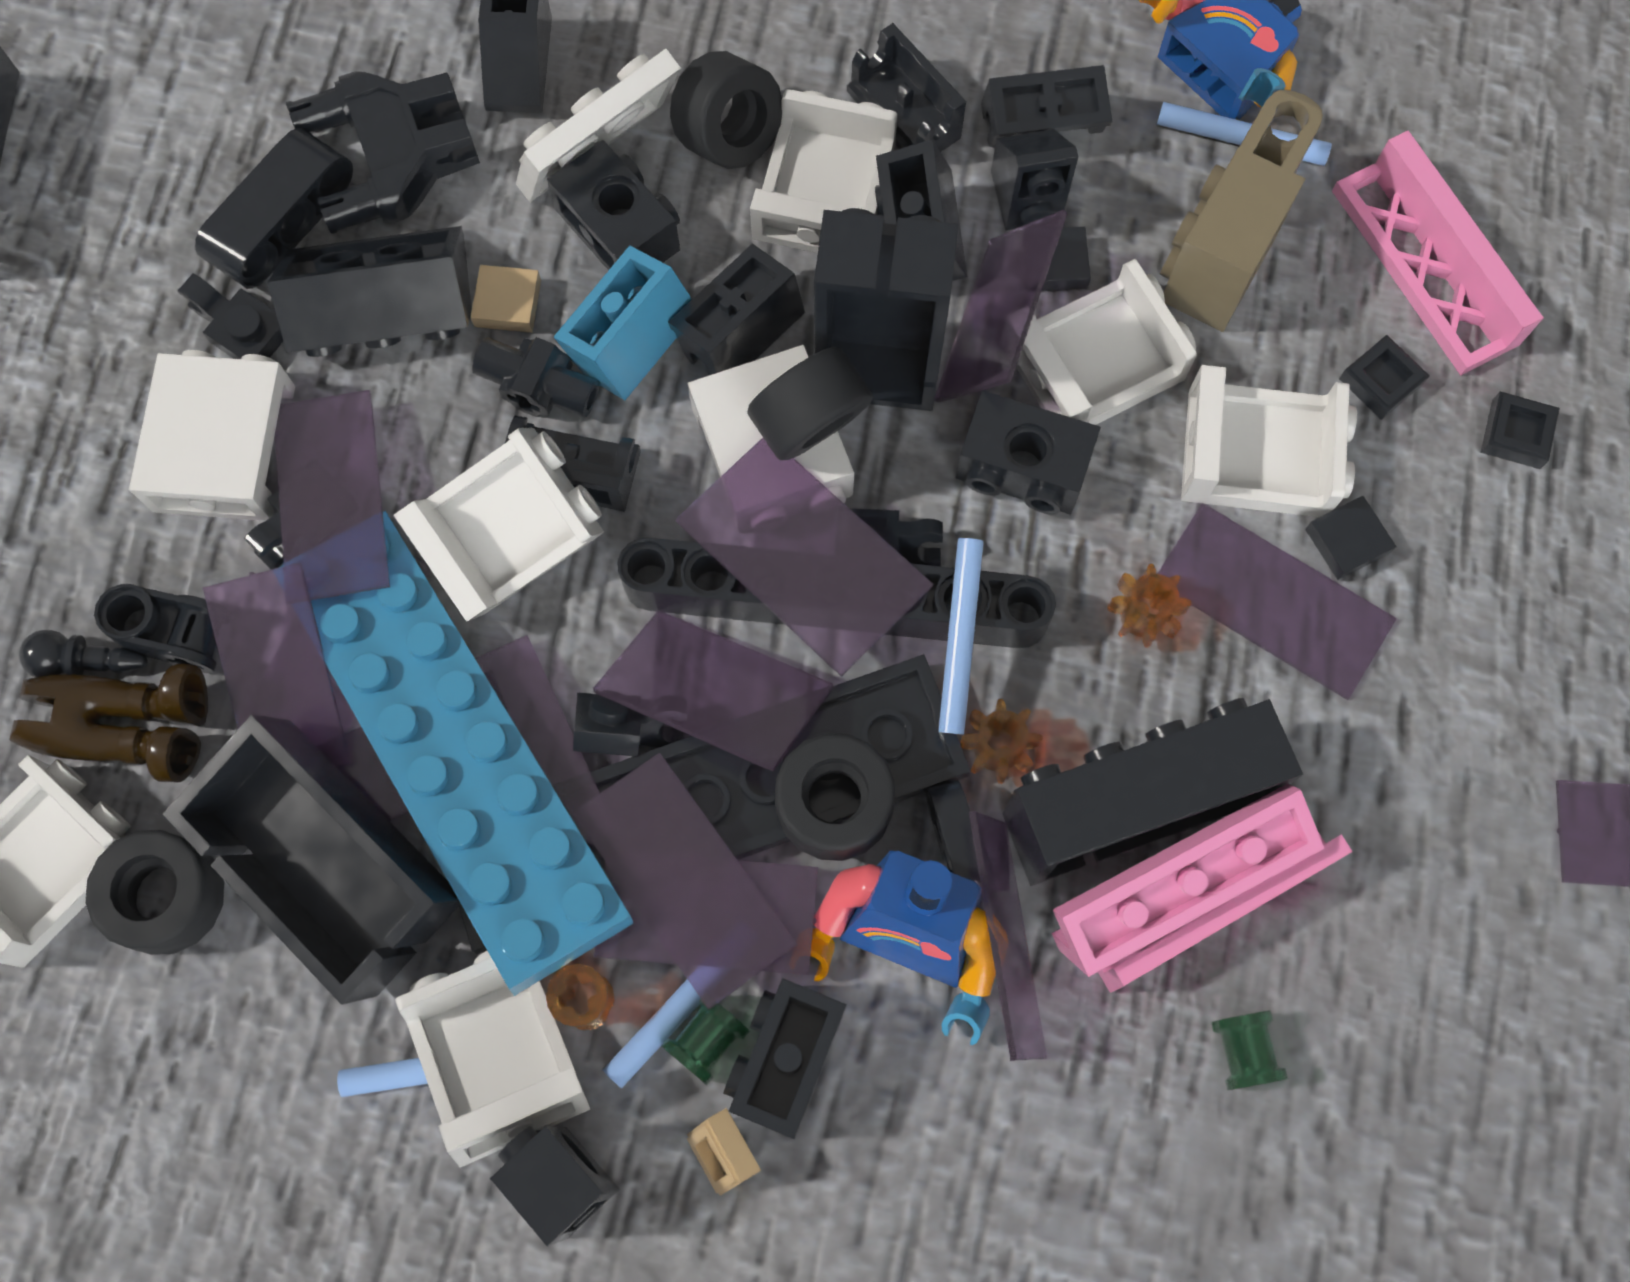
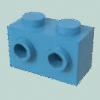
(624, 322)

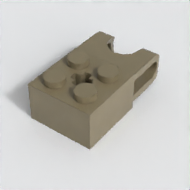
(1239, 215)

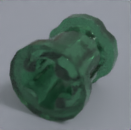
(705, 1040)
(1249, 1050)

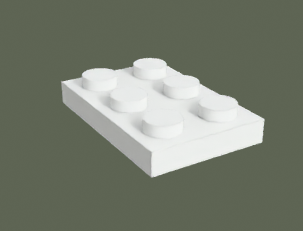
(596, 118)

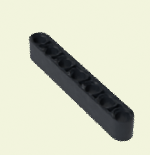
(927, 619)

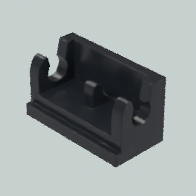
(907, 83)
(1047, 102)
(739, 312)
(597, 465)

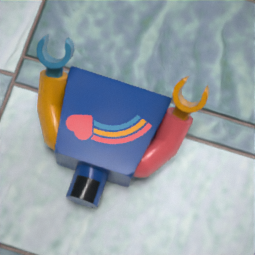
(1230, 48)
(915, 918)

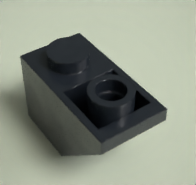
(514, 53)
(1032, 175)

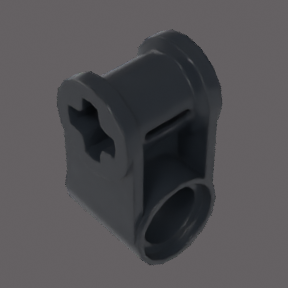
(172, 629)

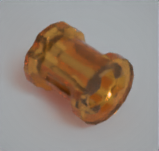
(561, 990)

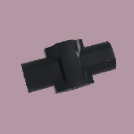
(535, 377)

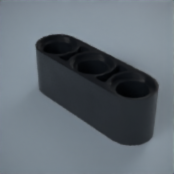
(272, 208)

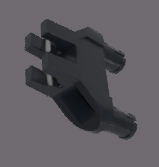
(406, 133)

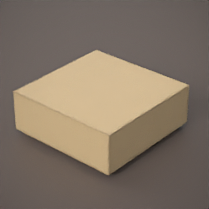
(506, 298)
(722, 1152)

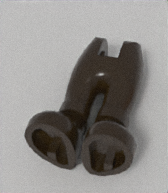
(84, 699)

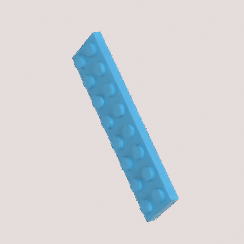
(467, 775)

